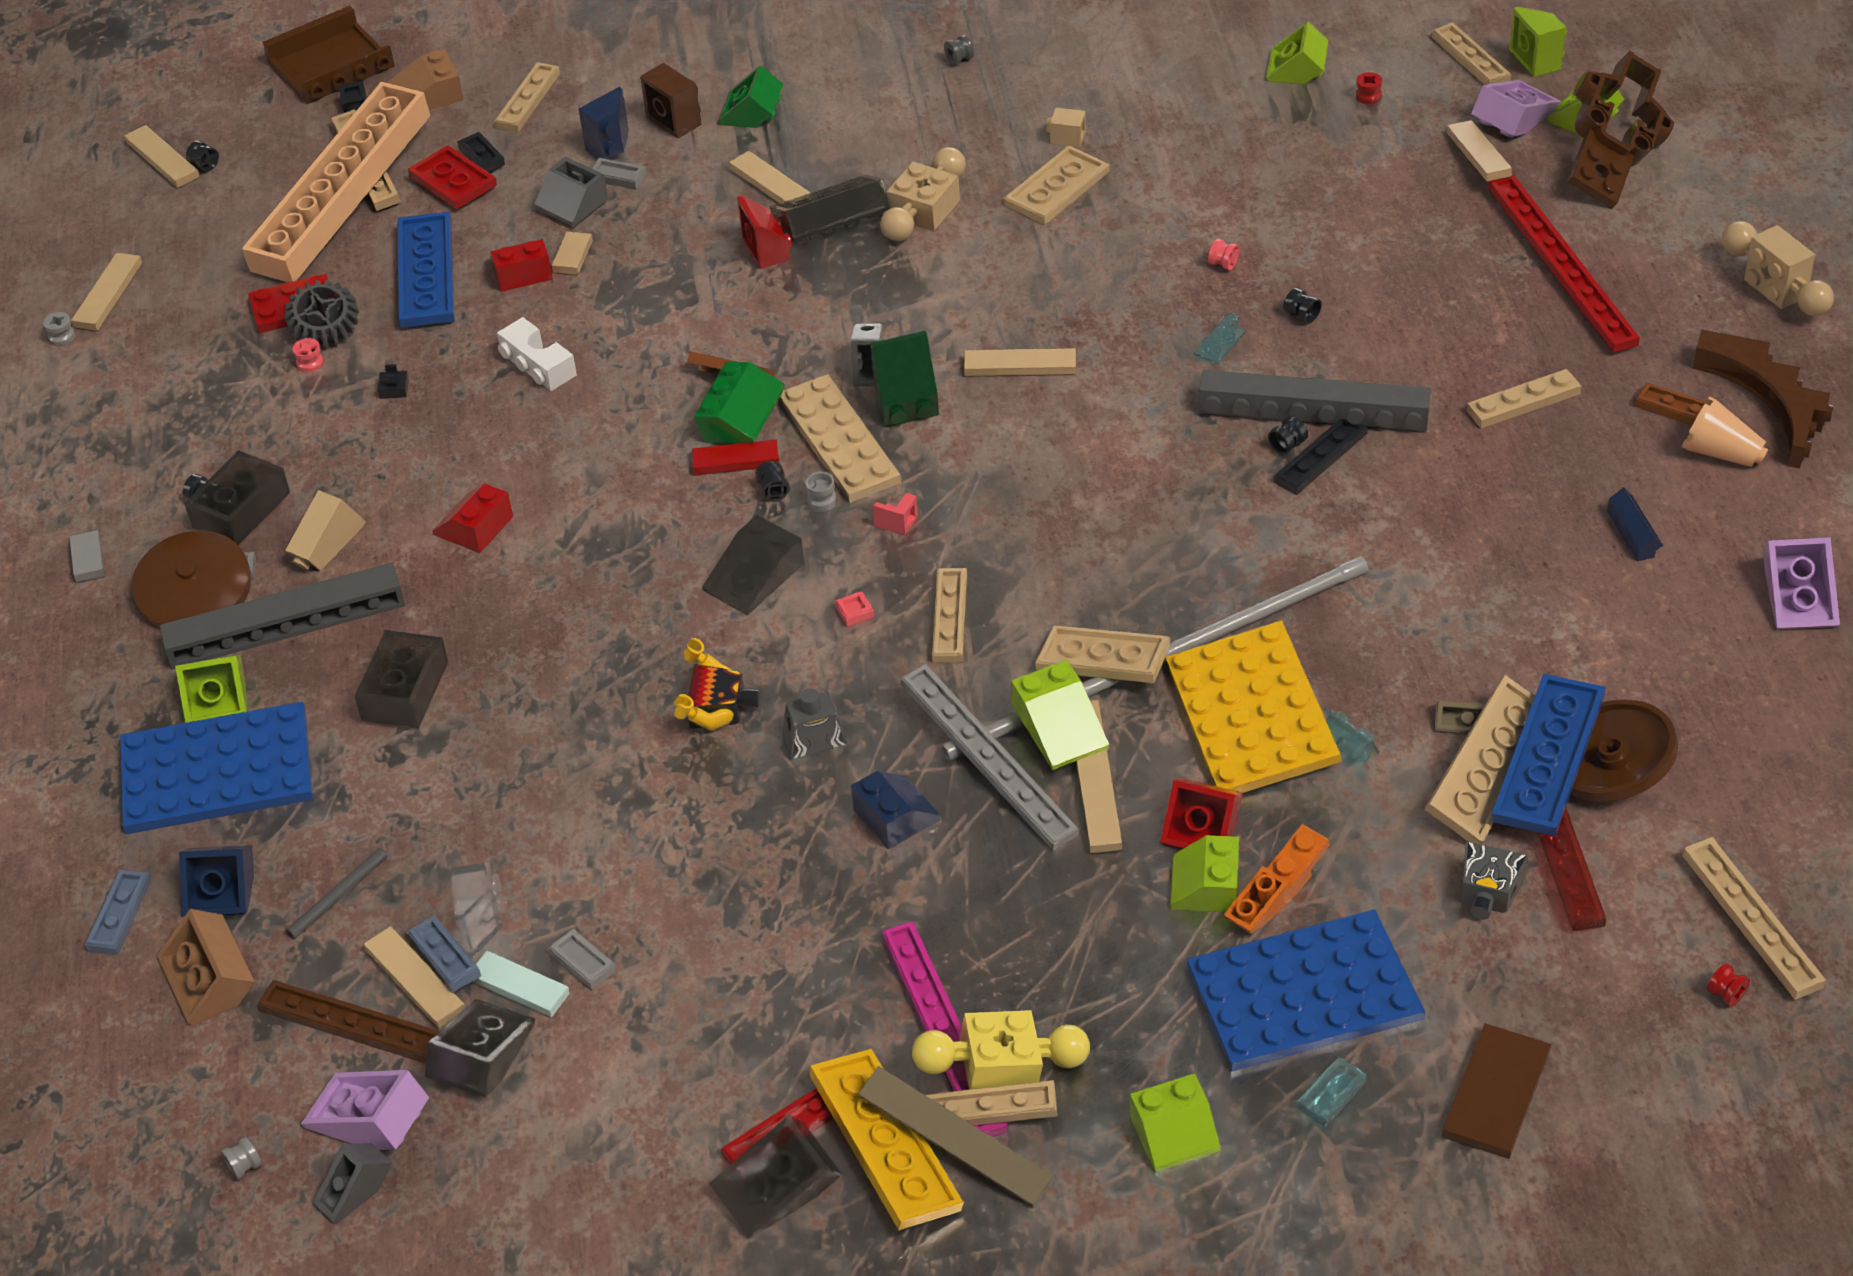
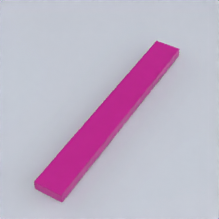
(930, 999)

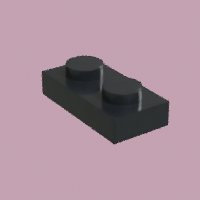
(481, 152)

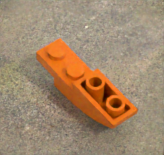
(1279, 882)

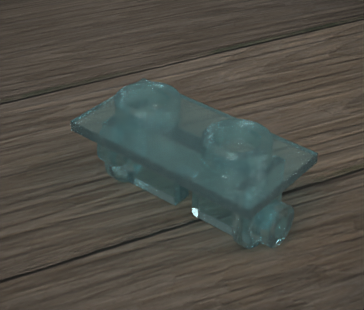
(1221, 339)
(1356, 743)

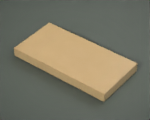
(1056, 185)
(1105, 653)

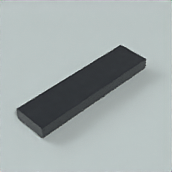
(1319, 456)

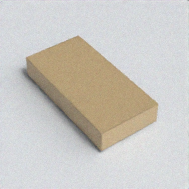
(572, 253)

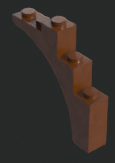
(1776, 384)

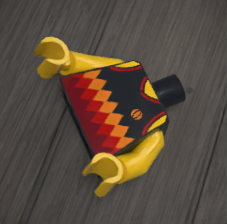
(714, 692)

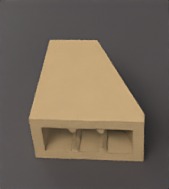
(323, 531)

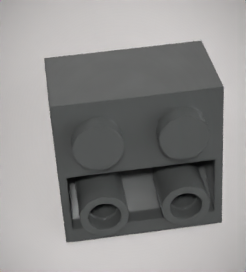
(571, 191)

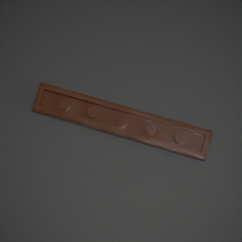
(347, 1020)

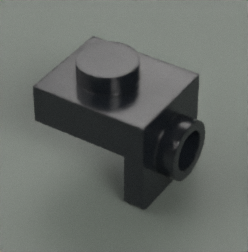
(352, 95)

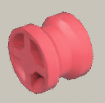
(1223, 254)
(308, 355)

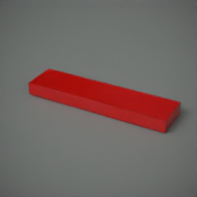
(808, 1108)

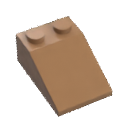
(434, 76)

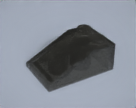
(755, 565)
(477, 1048)
(775, 1177)

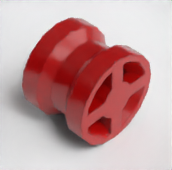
(1368, 88)
(1728, 985)

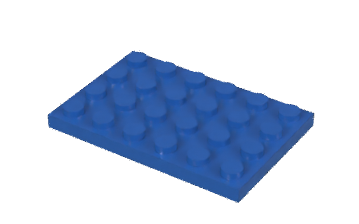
(215, 767)
(1304, 990)

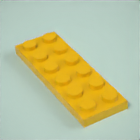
(891, 1154)

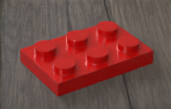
(452, 177)
(270, 302)

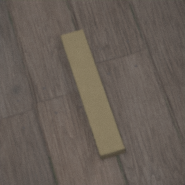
(956, 1136)

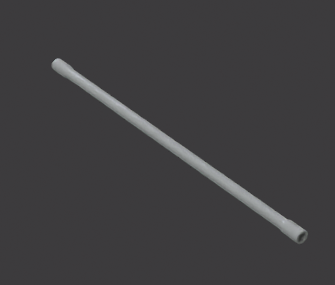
(1342, 573)

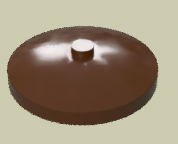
(190, 577)
(1626, 752)

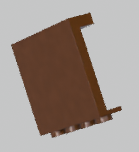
(326, 55)

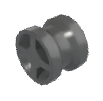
(958, 49)

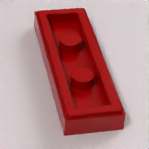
(733, 457)

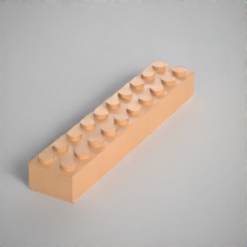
(336, 182)

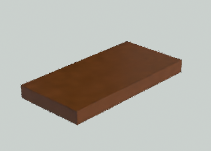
(1496, 1090)

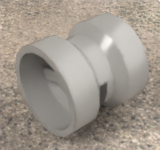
(820, 491)

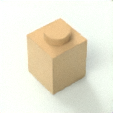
(1067, 127)

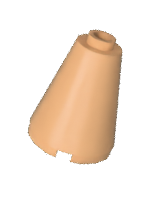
(1724, 436)

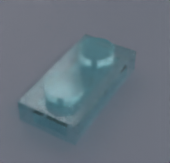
(1332, 1091)

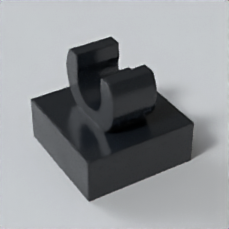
(392, 383)

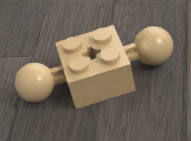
(923, 195)
(1778, 267)

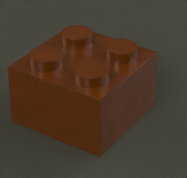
(671, 100)

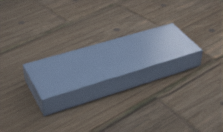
(118, 912)
(444, 953)

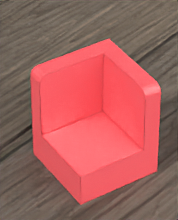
(896, 518)

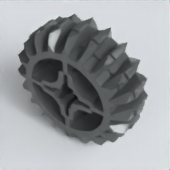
(332, 303)

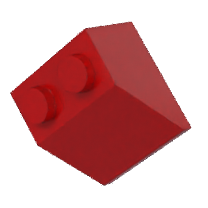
(763, 233)
(521, 265)
(476, 518)
(1199, 811)

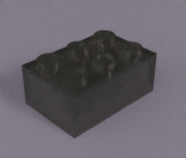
(238, 497)
(401, 679)

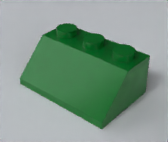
(738, 404)

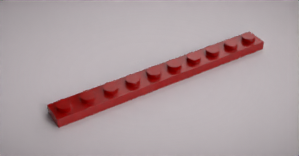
(1564, 264)

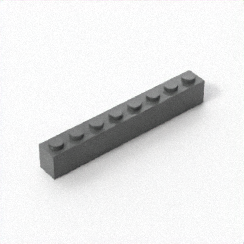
(1314, 400)
(282, 615)

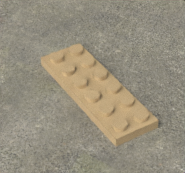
(839, 438)
(1478, 770)

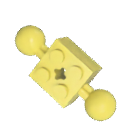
(1000, 1049)

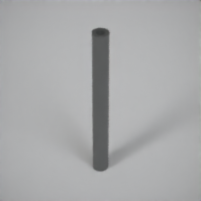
(336, 893)

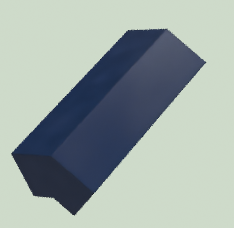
(1633, 525)

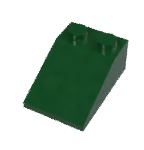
(904, 379)

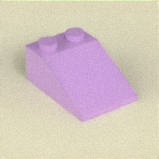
(1513, 107)
(1801, 583)
(368, 1107)

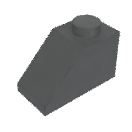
(351, 1180)

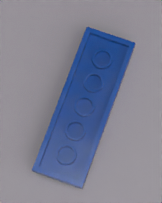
(425, 270)
(1548, 754)

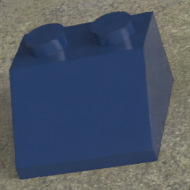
(605, 125)
(892, 807)
(216, 879)

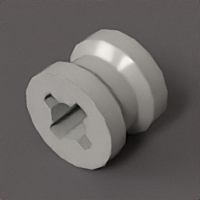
(59, 328)
(241, 1158)

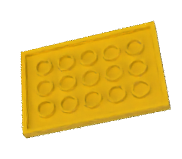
(1253, 709)

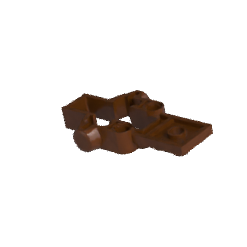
(1598, 148)

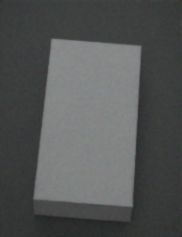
(620, 173)
(87, 556)
(582, 959)

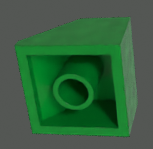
(752, 100)

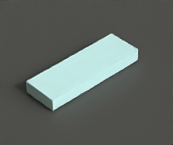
(521, 984)

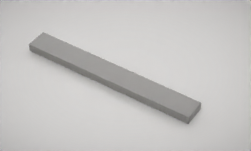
(990, 757)

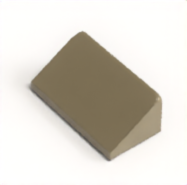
(1456, 716)

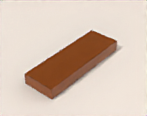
(1669, 403)

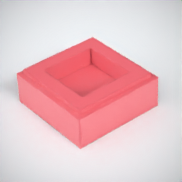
(854, 608)

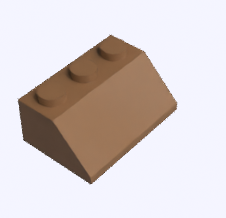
(205, 966)

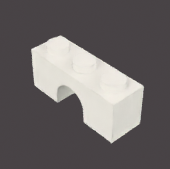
(524, 347)

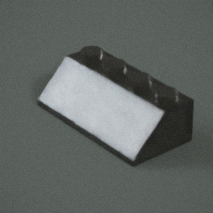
(832, 208)

